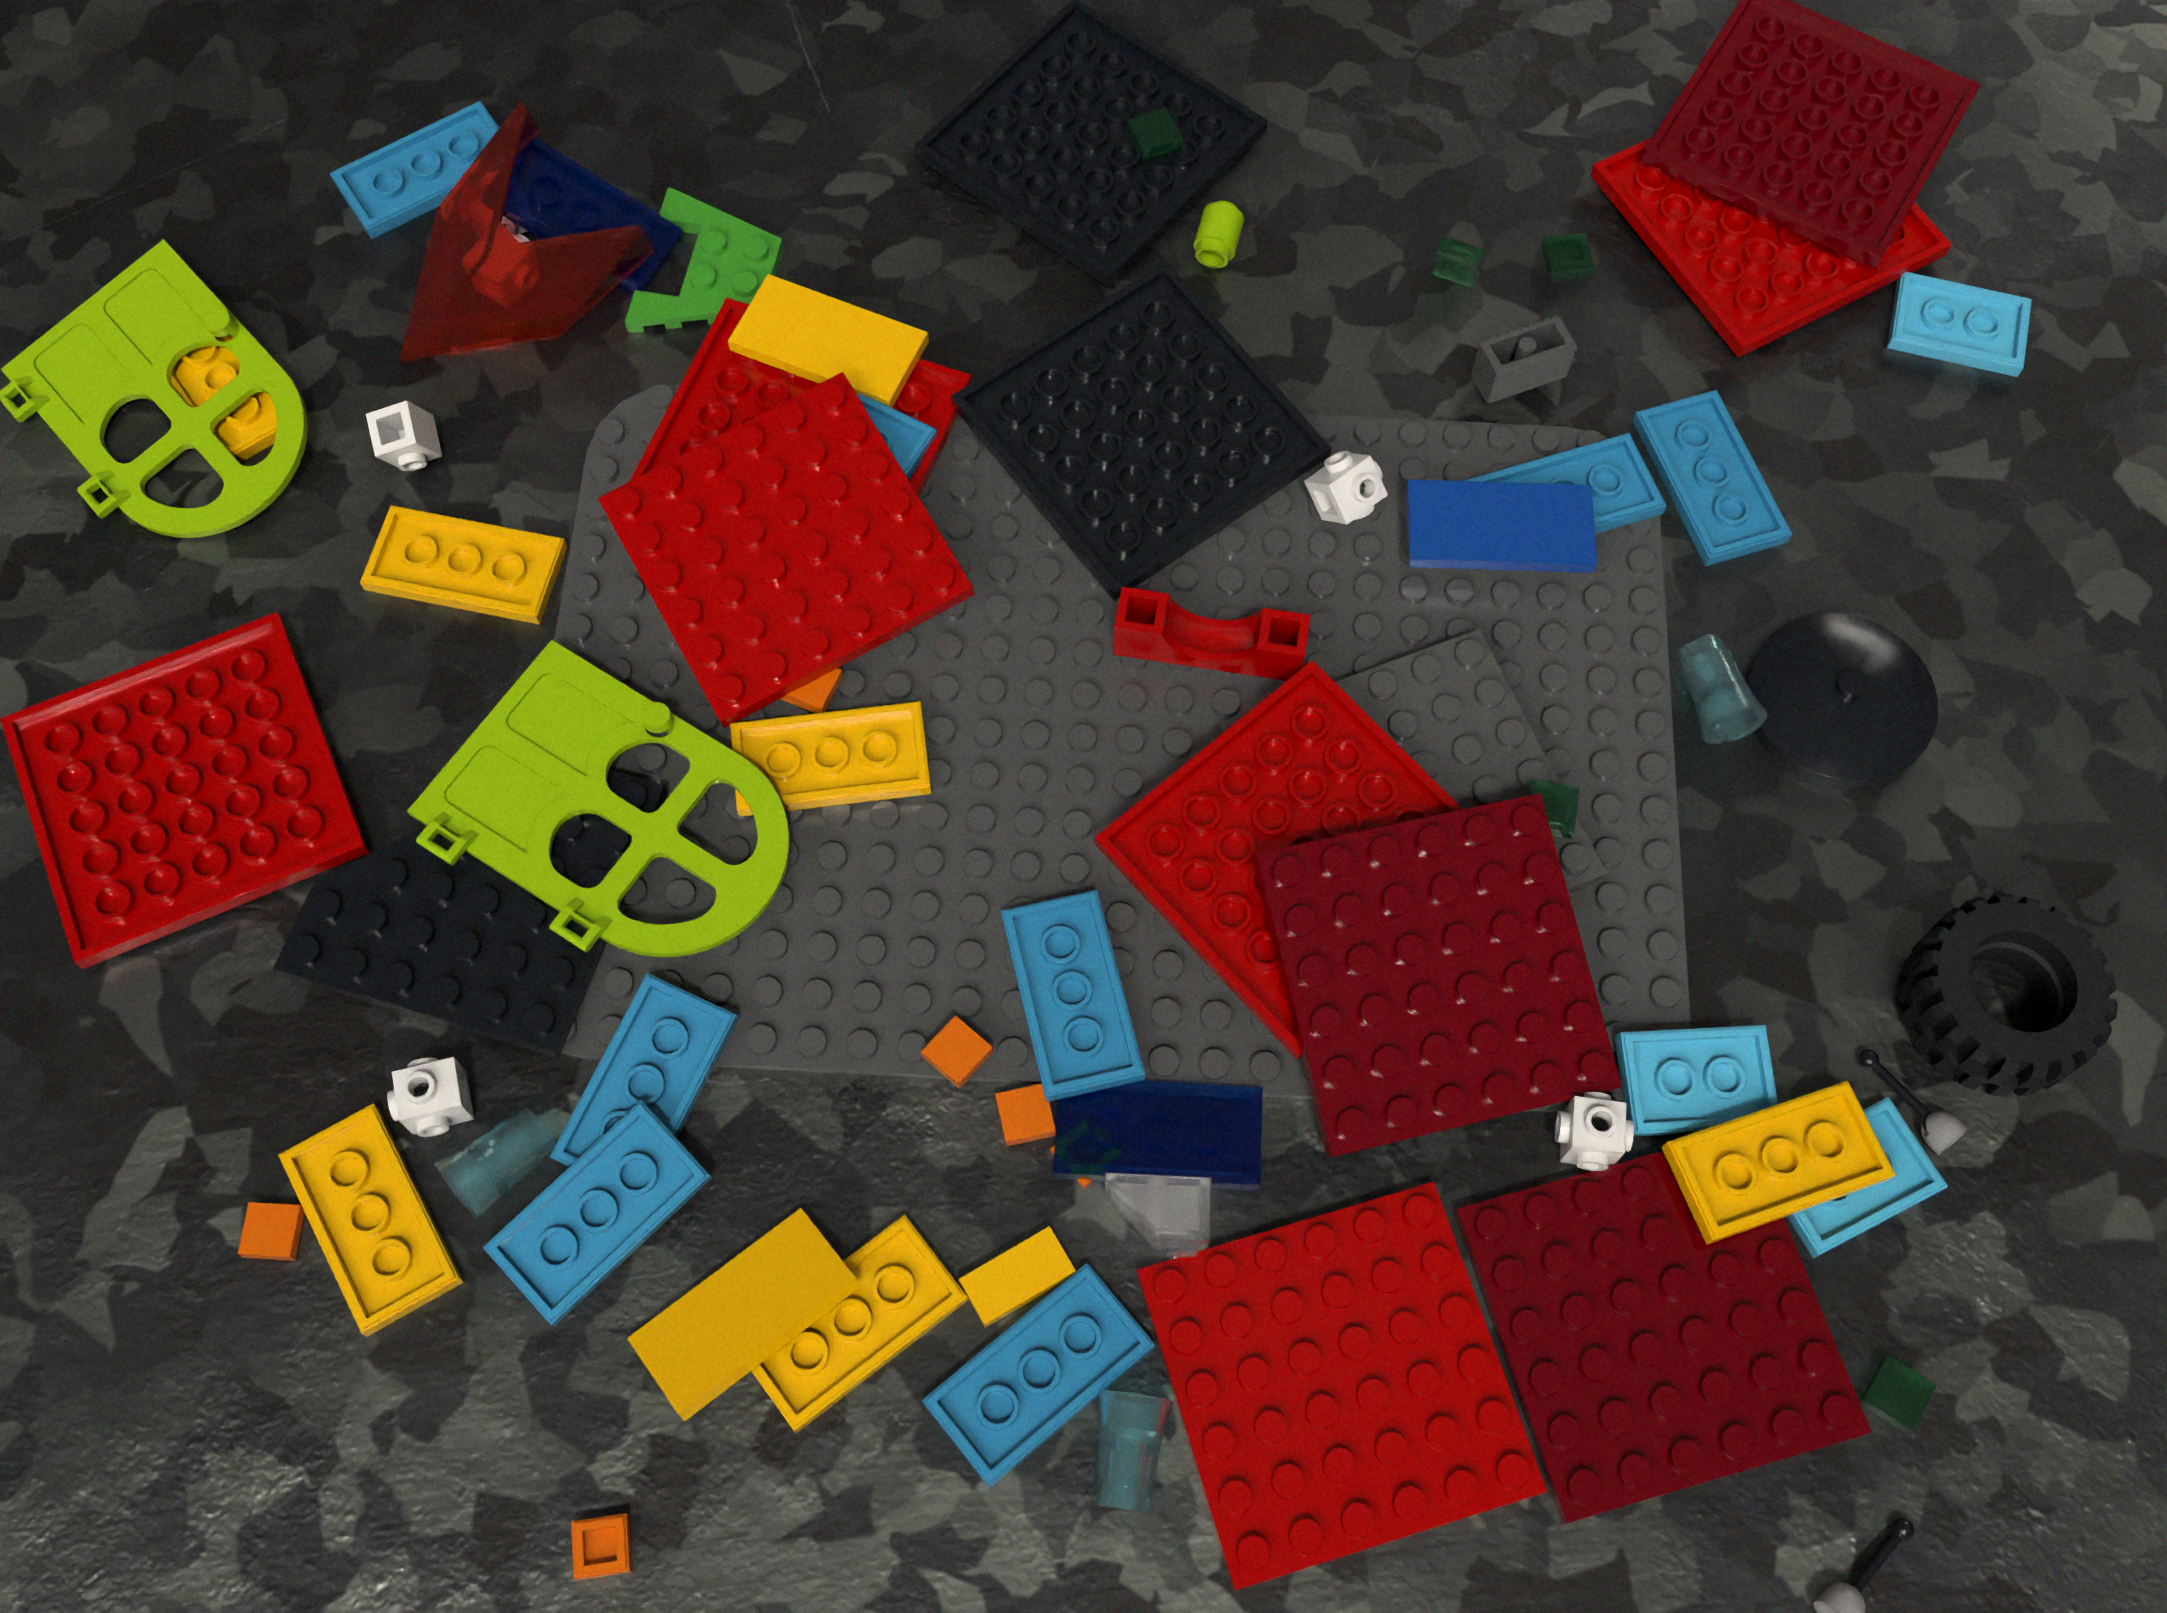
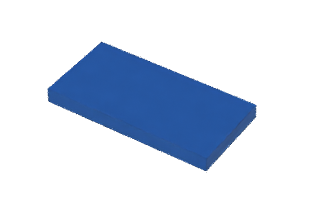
(1500, 526)

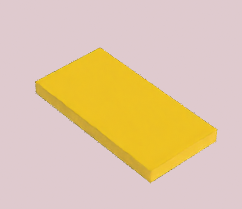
(827, 336)
(207, 371)
(464, 564)
(837, 756)
(1777, 1162)
(370, 1219)
(898, 1302)
(743, 1313)

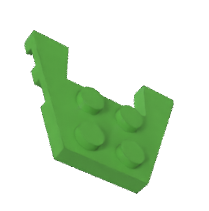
(726, 262)

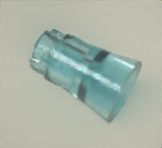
(1719, 691)
(495, 1161)
(1129, 1448)

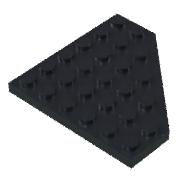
(461, 936)

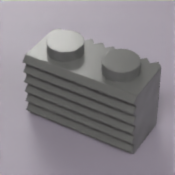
(1523, 359)

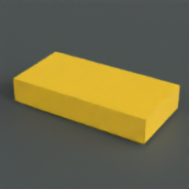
(1017, 1276)

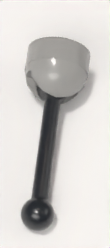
(1939, 1127)
(1847, 1597)

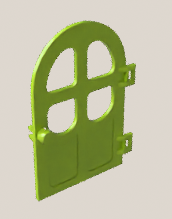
(125, 350)
(549, 759)

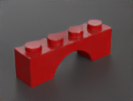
(1159, 630)

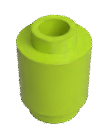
(1218, 234)

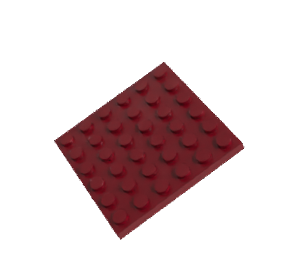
(1812, 126)
(1434, 973)
(1647, 1347)

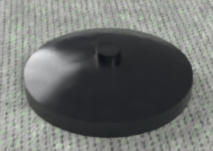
(1842, 700)

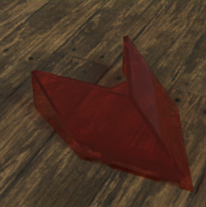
(489, 289)

